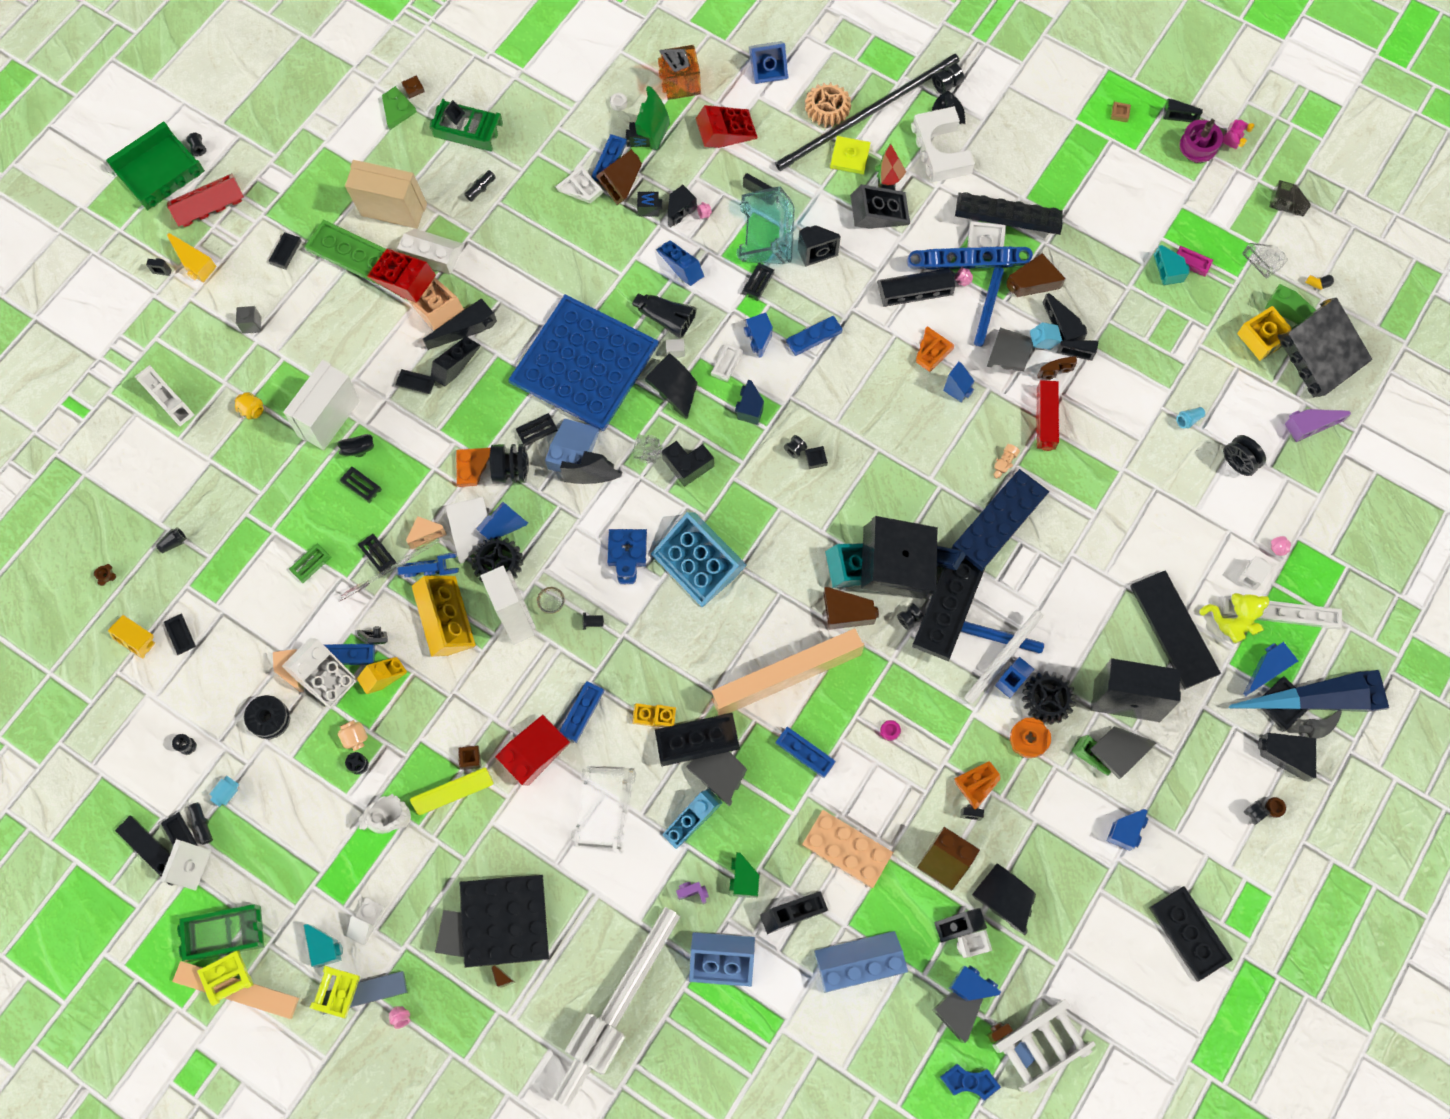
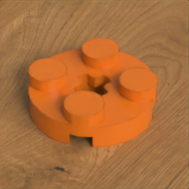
(1039, 732)

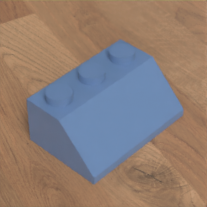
(722, 959)

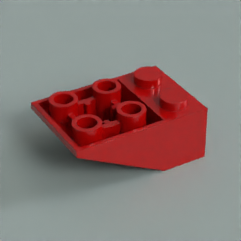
(725, 126)
(402, 274)

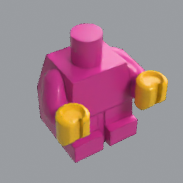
(1234, 133)

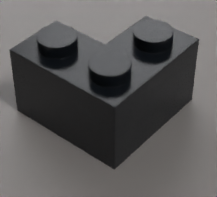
(687, 466)

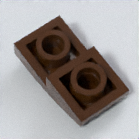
(1052, 368)

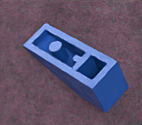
(1270, 665)

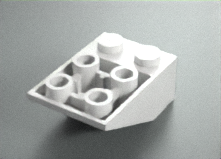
(320, 672)

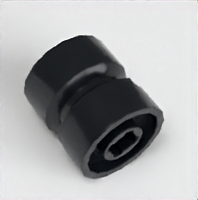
(949, 77)

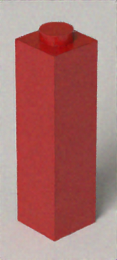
(1047, 414)

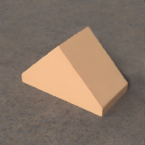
(424, 532)

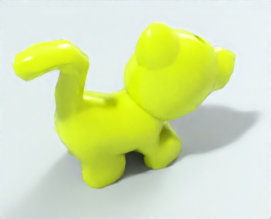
(1248, 609)

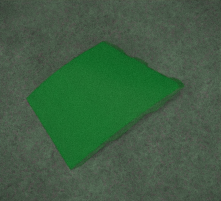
(652, 119)

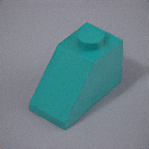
(1170, 266)
(322, 947)

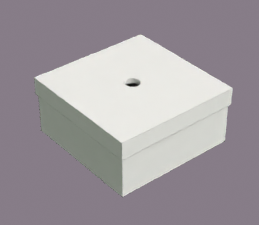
(322, 405)

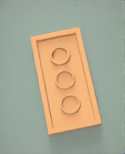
(847, 849)

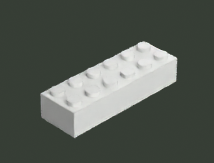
(509, 604)

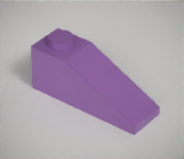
(1313, 421)

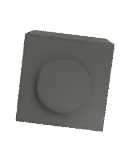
(248, 319)

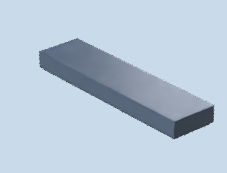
(376, 989)

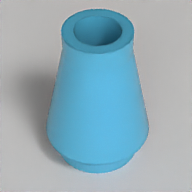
(1189, 417)

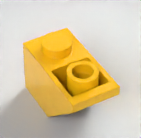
(381, 674)

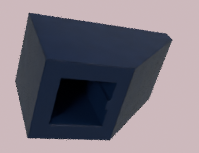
(751, 404)

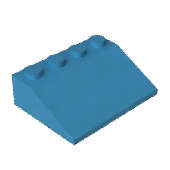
(698, 558)

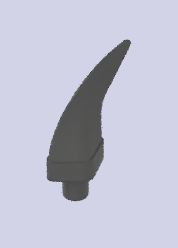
(1320, 728)

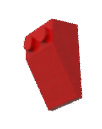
(532, 750)

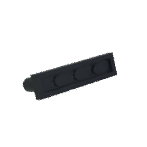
(144, 844)

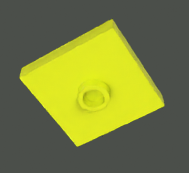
(850, 155)

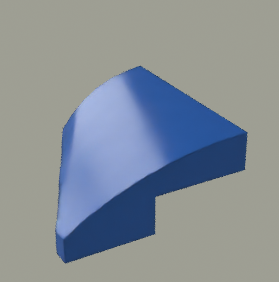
(501, 522)

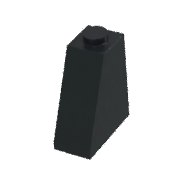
(1290, 753)

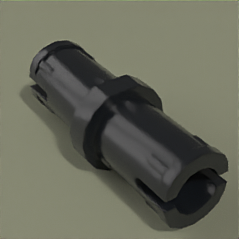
(480, 185)
(200, 823)

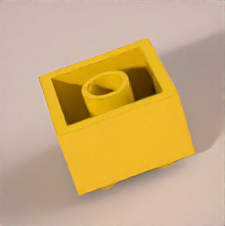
(1262, 331)

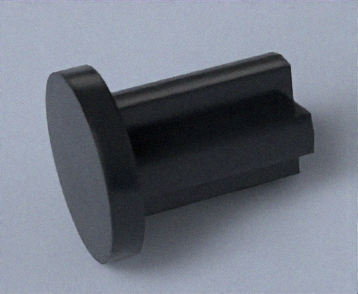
(592, 621)

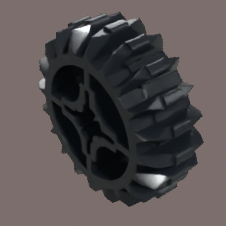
(497, 545)
(1043, 692)

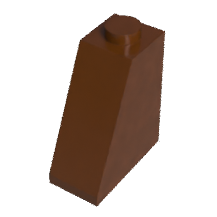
(620, 176)
(1035, 277)
(848, 610)

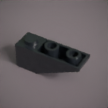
(452, 362)

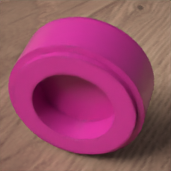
(890, 730)

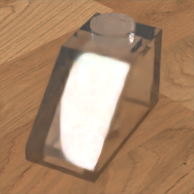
(1265, 258)

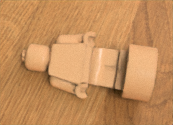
(1003, 464)

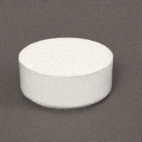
(618, 102)

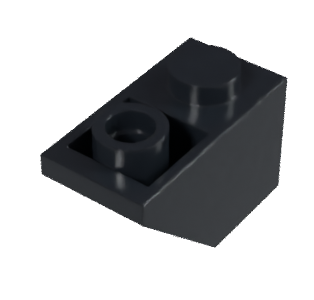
(680, 205)

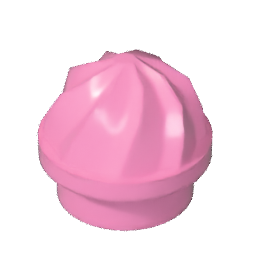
(963, 277)
(1280, 546)
(399, 1017)

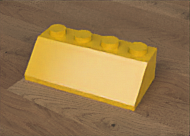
(443, 615)

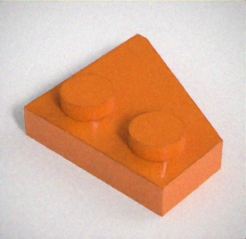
(933, 349)
(471, 465)
(978, 783)

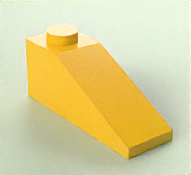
(195, 262)

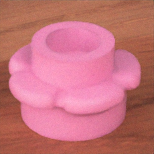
(704, 210)

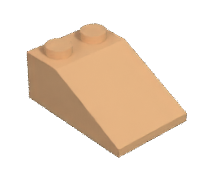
(437, 305)

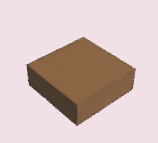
(1120, 112)

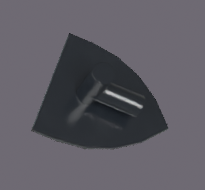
(950, 100)

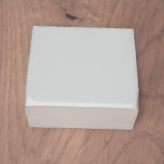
(675, 347)

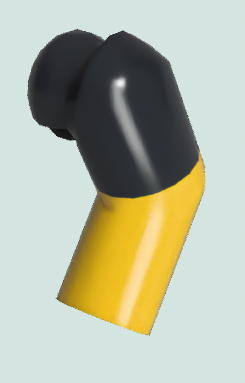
(1320, 283)

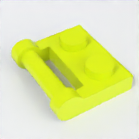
(222, 971)
(341, 993)

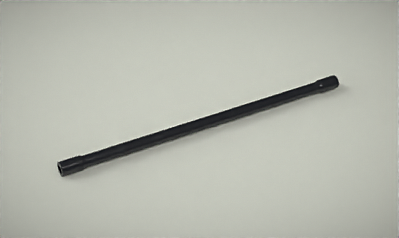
(791, 158)

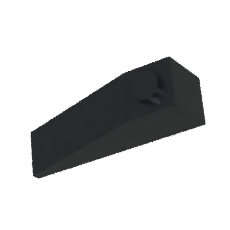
(467, 323)

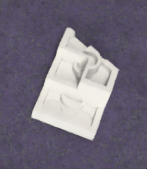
(463, 521)

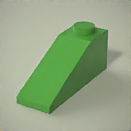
(1290, 304)

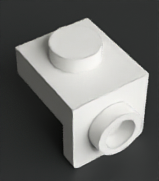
(974, 944)

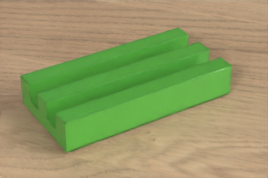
(317, 564)

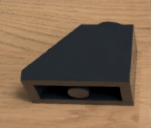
(960, 925)

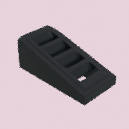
(1181, 111)
(1081, 349)

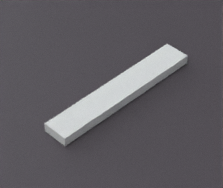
(1293, 614)

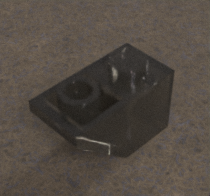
(1289, 198)

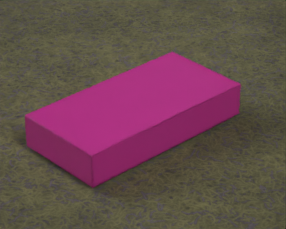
(1197, 263)

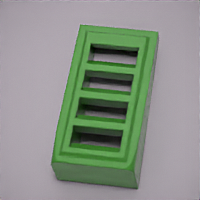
(1084, 755)

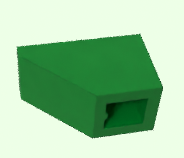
(746, 878)

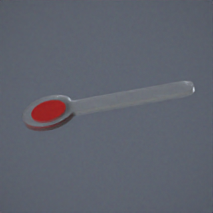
(362, 585)

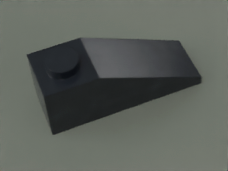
(1069, 324)
(793, 912)

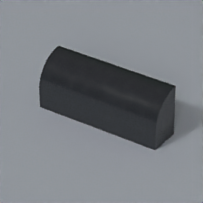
(916, 287)

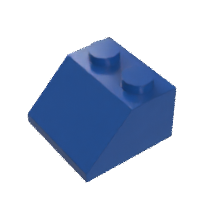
(768, 62)

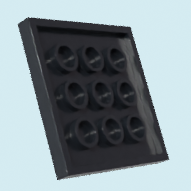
(503, 921)

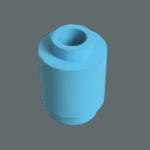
(224, 791)

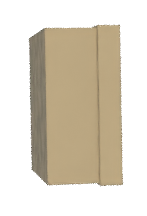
(386, 194)

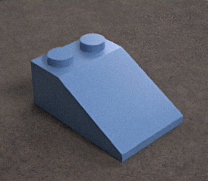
(570, 444)

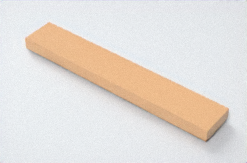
(254, 996)

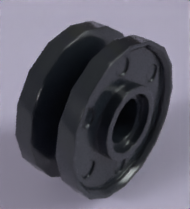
(1244, 455)
(258, 709)

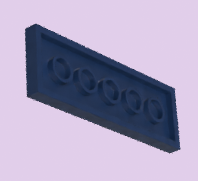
(1000, 519)

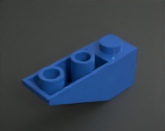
(681, 262)

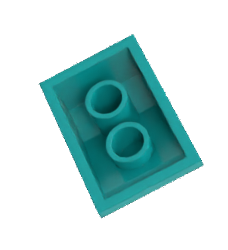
(845, 564)

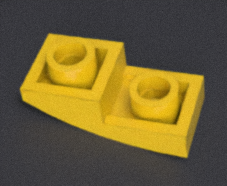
(653, 715)

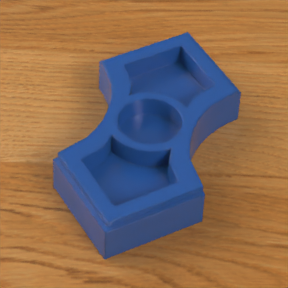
(980, 1083)

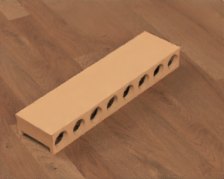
(787, 672)

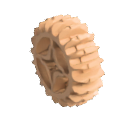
(830, 99)

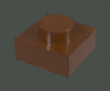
(412, 86)
(999, 1031)

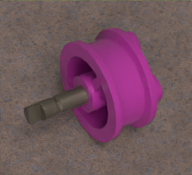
(1201, 140)

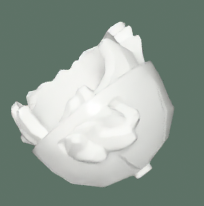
(385, 815)

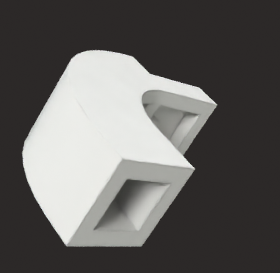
(164, 395)

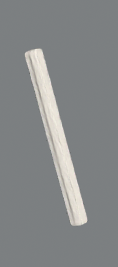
(1003, 657)

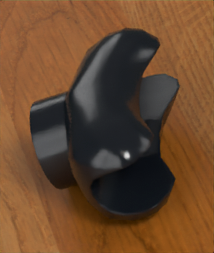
(356, 446)

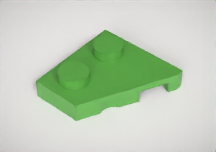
(396, 107)

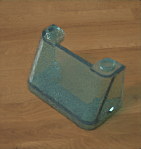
(768, 227)

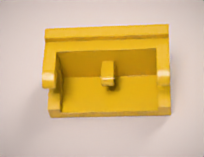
(132, 636)

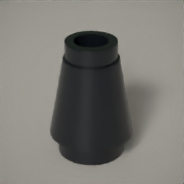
(171, 540)

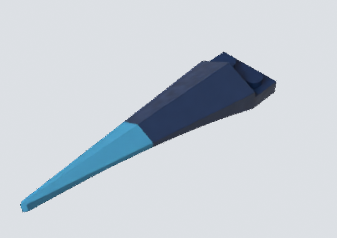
(1345, 693)

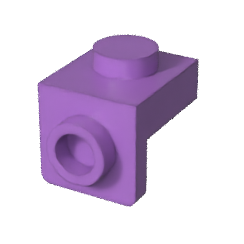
(687, 889)

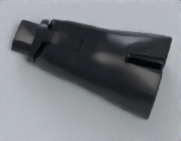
(669, 314)

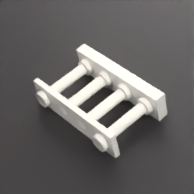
(1042, 1023)

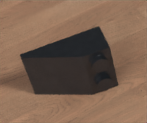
(879, 207)

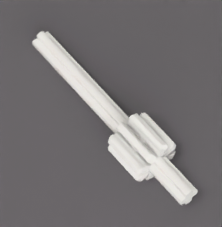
(597, 1038)

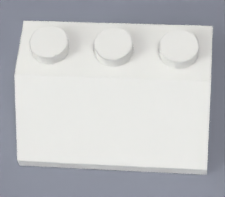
(435, 250)

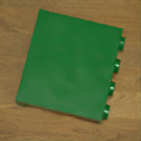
(155, 166)

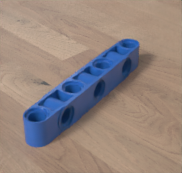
(969, 257)

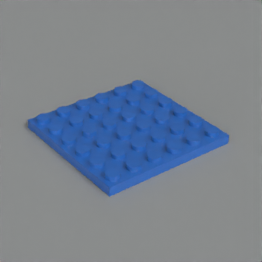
(584, 362)

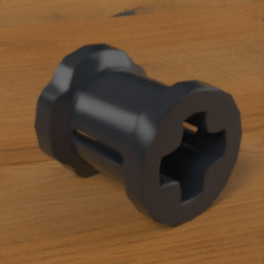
(196, 144)
(183, 739)

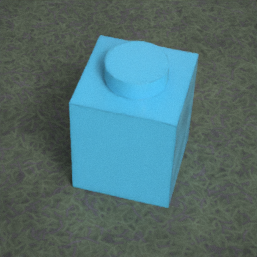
(1045, 336)

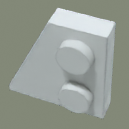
(580, 186)

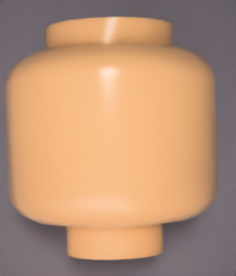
(352, 735)

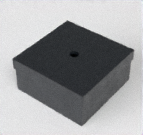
(899, 557)
(1136, 690)

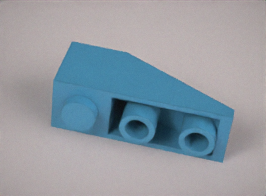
(692, 818)

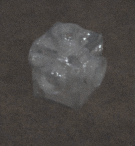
(647, 448)

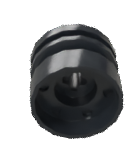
(507, 464)

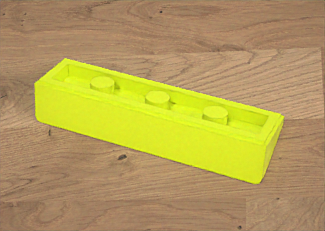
(452, 791)

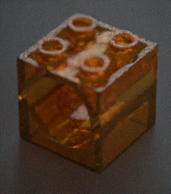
(680, 83)

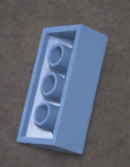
(860, 961)

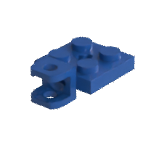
(627, 561)
(428, 567)

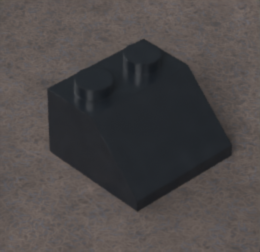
(817, 244)

